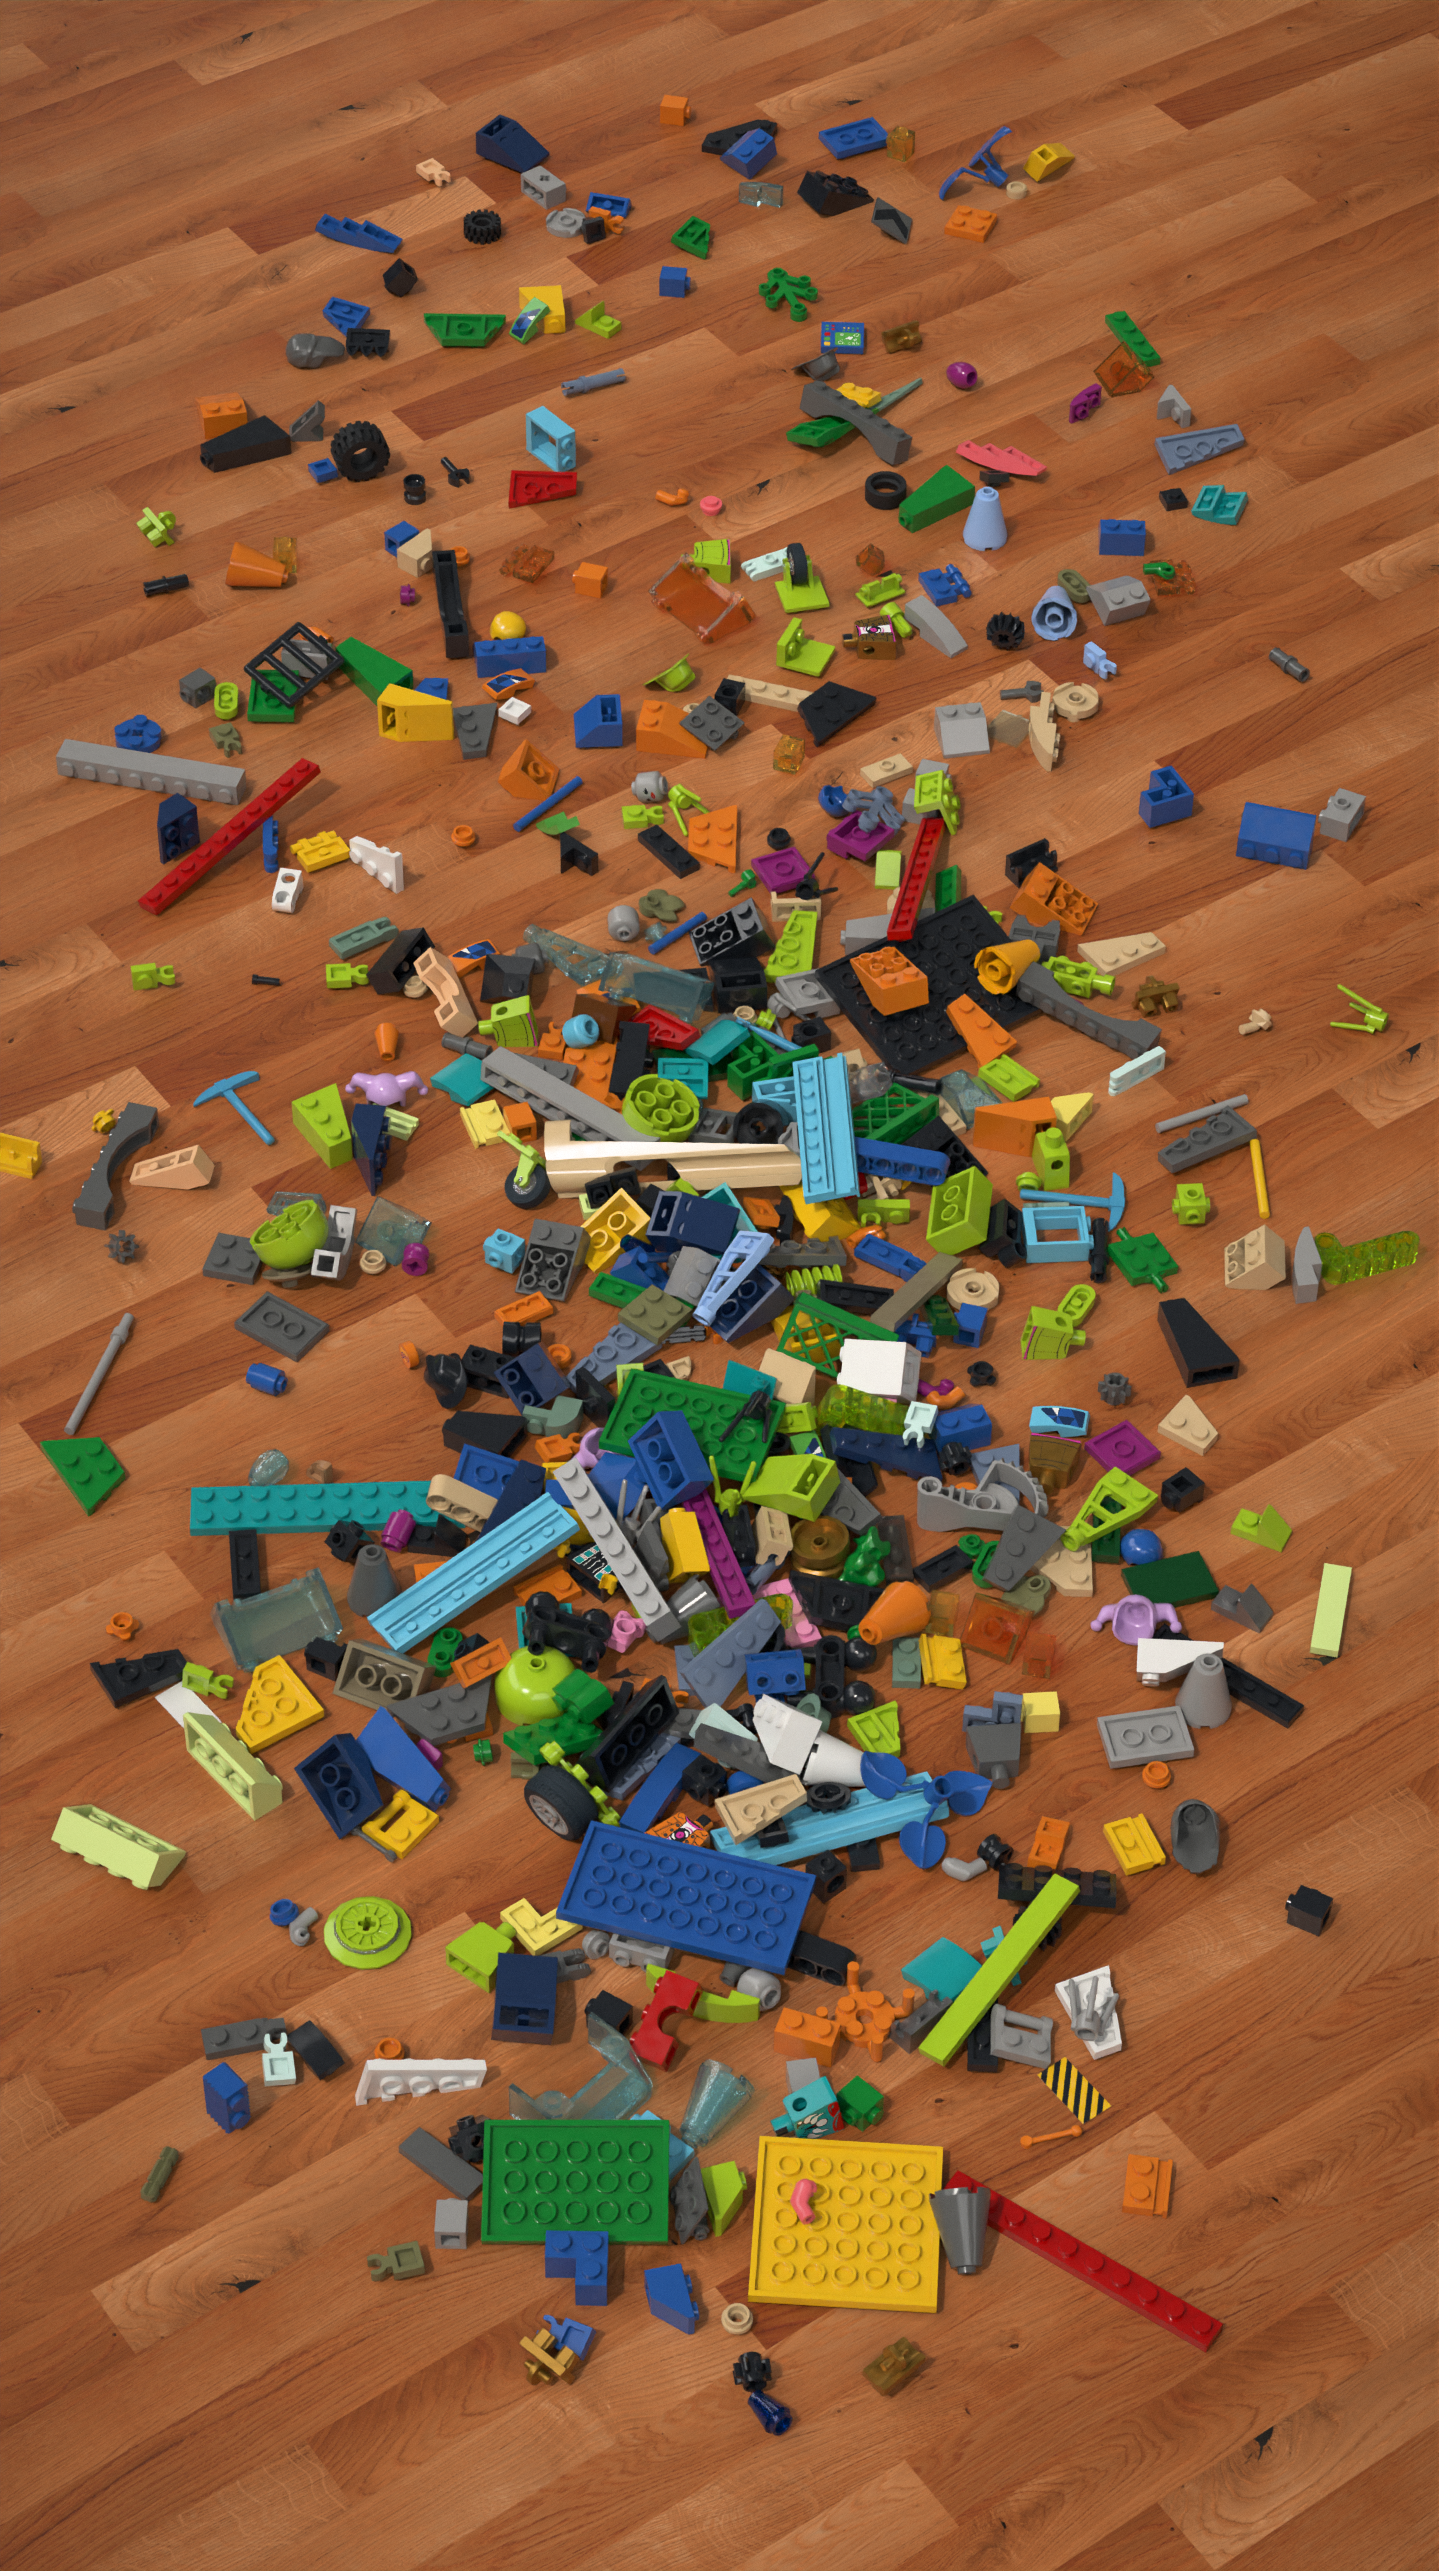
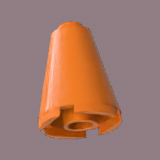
(254, 568)
(895, 1614)

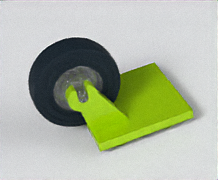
(800, 588)
(528, 1182)

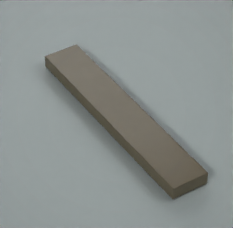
(916, 1291)

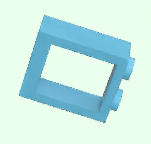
(545, 423)
(1056, 1218)

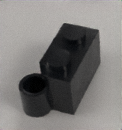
(1004, 1234)

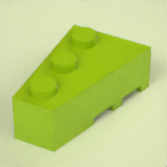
(324, 1125)

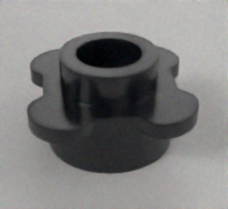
(981, 1374)

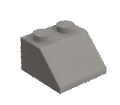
(1119, 599)
(961, 730)

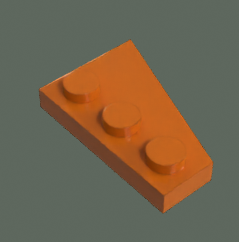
(982, 1034)

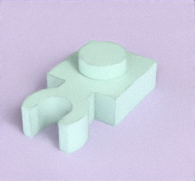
(919, 1419)
(277, 2064)

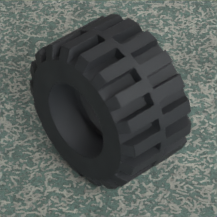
(355, 438)

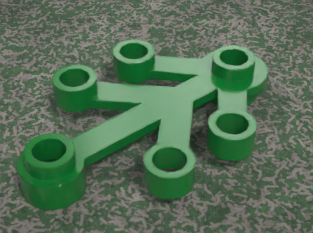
(780, 278)

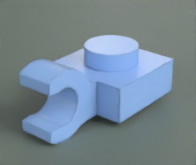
(1096, 660)

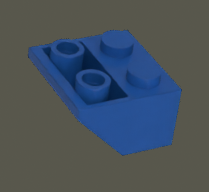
(599, 722)

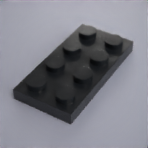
(1025, 1883)

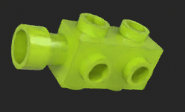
(1079, 978)

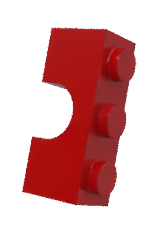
(672, 1996)

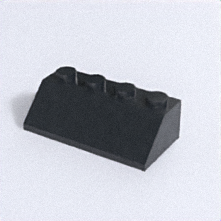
(629, 1734)

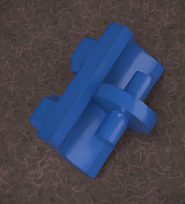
(917, 1333)

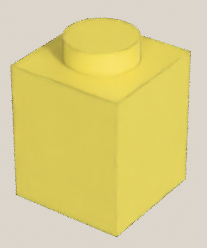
(1040, 1712)

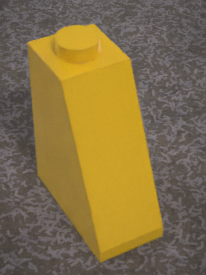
(552, 296)
(683, 1545)

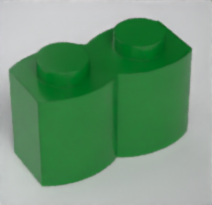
(582, 1697)

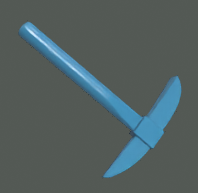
(769, 1036)
(225, 1089)
(1115, 1203)

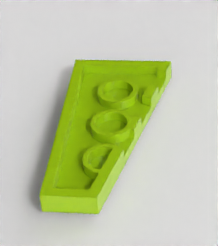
(795, 948)

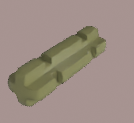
(159, 2174)

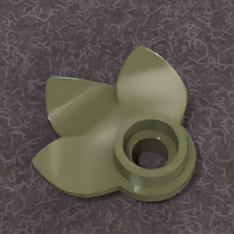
(660, 904)
(1029, 1592)

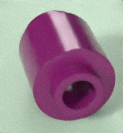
(398, 1530)

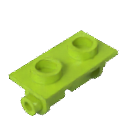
(875, 593)

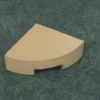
(680, 1368)

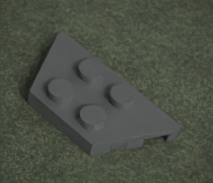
(445, 1712)

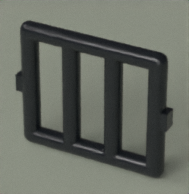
(303, 687)

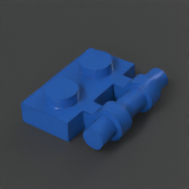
(938, 585)

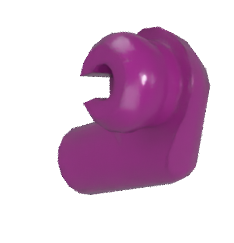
(925, 1388)

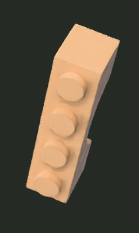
(439, 975)

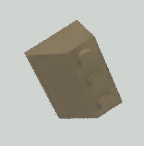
(380, 1675)

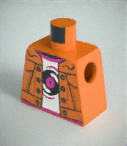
(684, 1830)

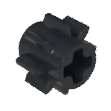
(955, 1458)
(752, 2371)

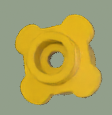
(103, 1121)

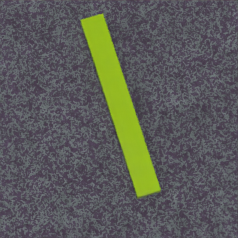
(999, 1970)

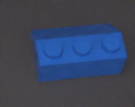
(509, 654)
(1276, 835)
(670, 1459)

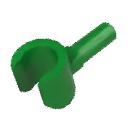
(748, 880)

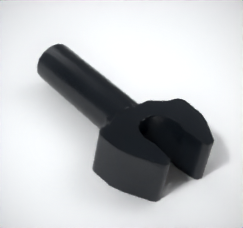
(455, 474)

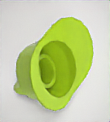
(676, 677)

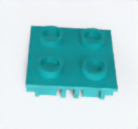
(748, 1380)

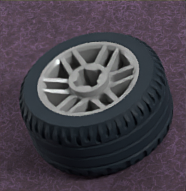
(560, 1802)

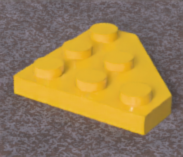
(275, 1706)

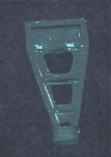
(582, 972)

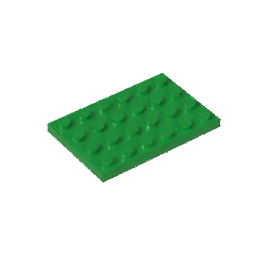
(708, 1413)
(575, 2180)

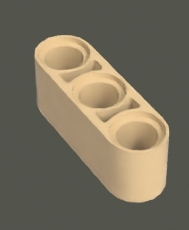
(459, 1501)

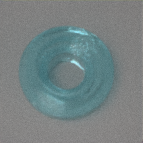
(655, 932)

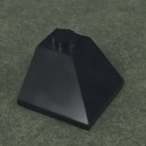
(506, 978)

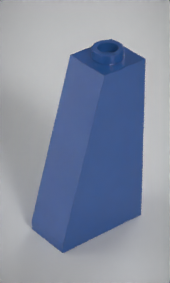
(400, 1762)

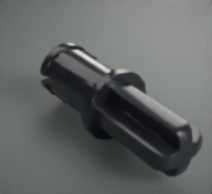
(165, 584)

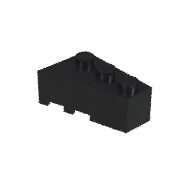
(632, 1057)

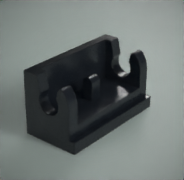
(1024, 860)
(740, 1536)

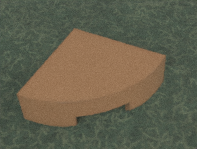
(321, 1472)

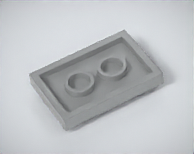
(1145, 1737)

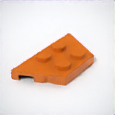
(714, 837)
(594, 1067)

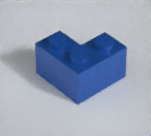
(1166, 799)
(581, 2257)

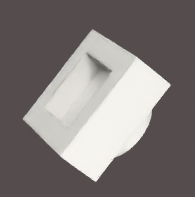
(514, 710)

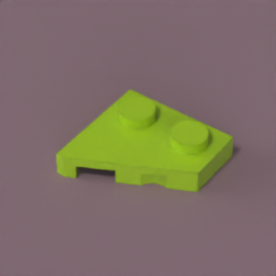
(877, 1729)

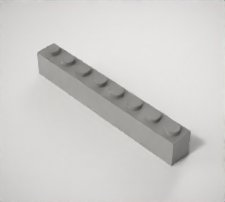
(151, 771)
(559, 1100)
(617, 1549)

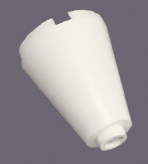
(832, 1762)

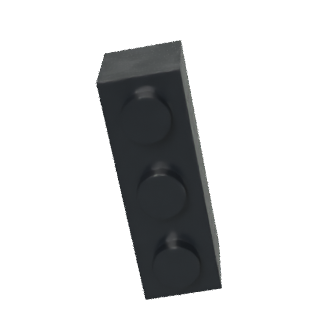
(396, 963)

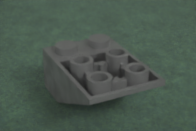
(552, 1259)

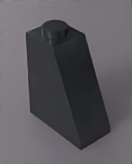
(486, 1431)

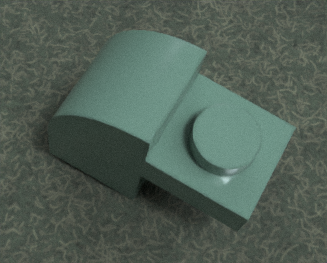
(562, 1419)

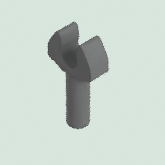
(1031, 691)

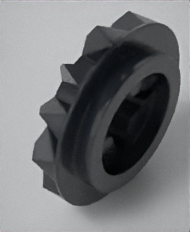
(837, 1794)

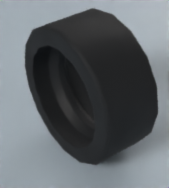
(889, 480)

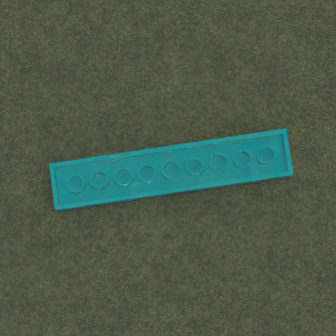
(307, 1507)

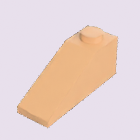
(177, 1170)

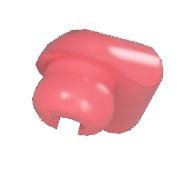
(800, 2197)

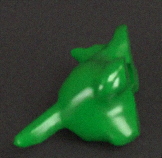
(863, 1563)

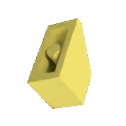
(1072, 1112)

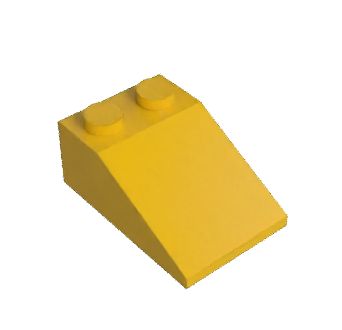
(609, 1225)

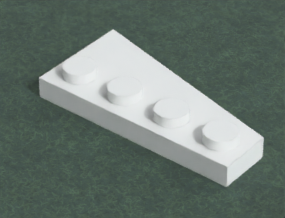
(395, 2077)

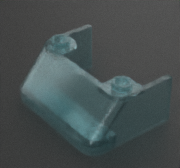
(656, 985)
(609, 2095)

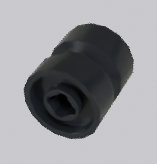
(520, 1338)

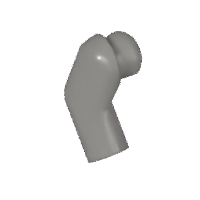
(961, 1870)
(299, 1927)

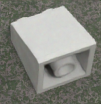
(881, 1368)

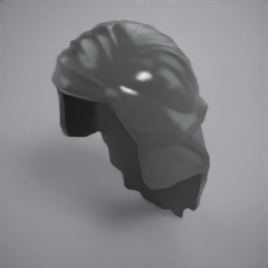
(310, 350)
(1195, 1835)

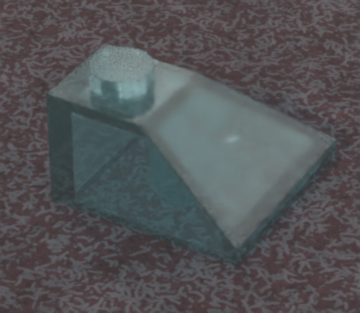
(965, 1092)
(391, 1229)

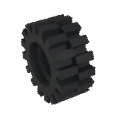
(482, 226)

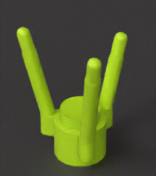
(683, 798)
(1375, 1017)
(731, 1497)

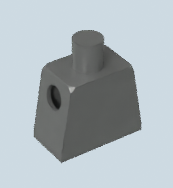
(995, 1751)

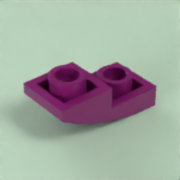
(1084, 402)

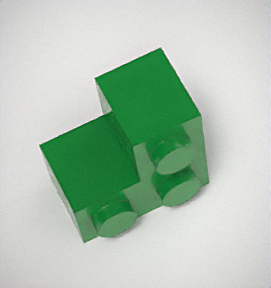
(749, 1064)

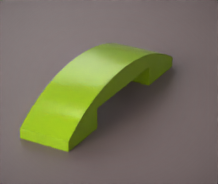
(735, 2009)

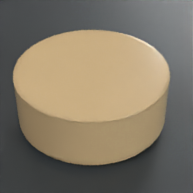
(1016, 190)

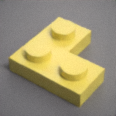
(537, 1932)

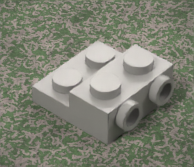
(806, 994)
(634, 1951)

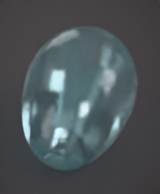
(268, 1468)

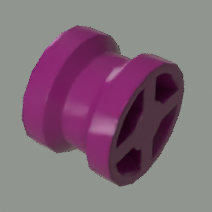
(415, 1259)

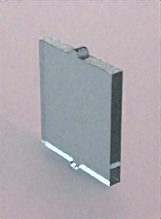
(1008, 728)

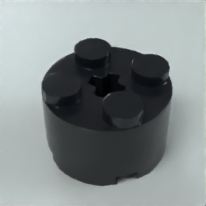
(772, 1117)

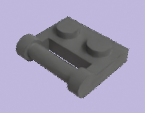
(711, 1124)

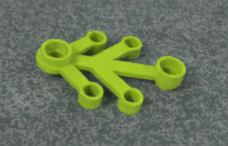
(553, 1754)

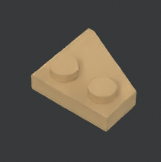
(1189, 1427)

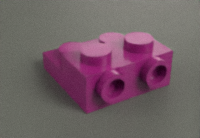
(850, 839)

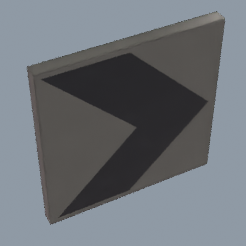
(891, 220)

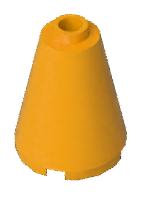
(1004, 964)

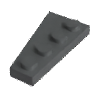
(739, 1752)

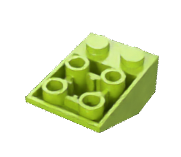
(795, 1484)

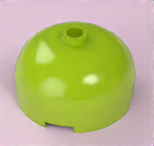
(661, 1108)
(291, 1236)
(527, 1682)

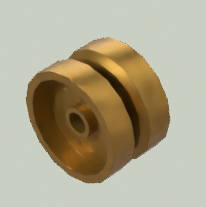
(820, 1547)

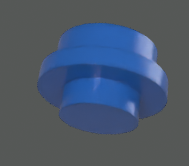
(283, 1912)

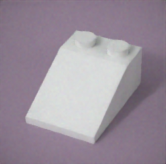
(1166, 1659)

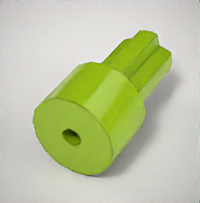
(897, 619)

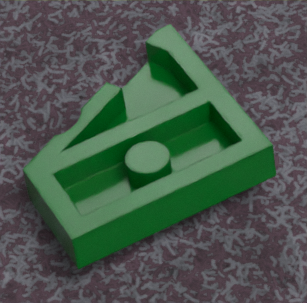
(693, 237)

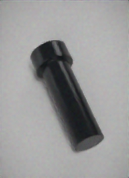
(265, 980)

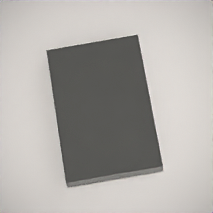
(282, 1326)

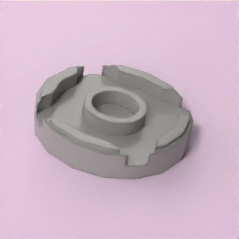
(565, 223)

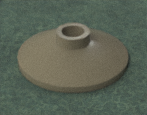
(288, 1276)

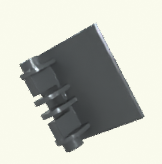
(712, 723)
(690, 2204)

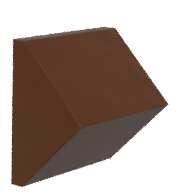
(605, 1011)

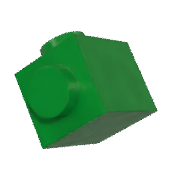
(860, 2104)

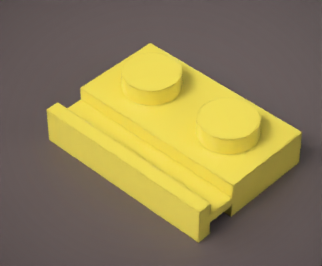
(484, 1123)

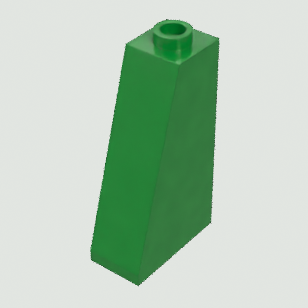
(936, 499)
(371, 669)

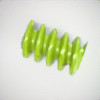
(808, 1280)

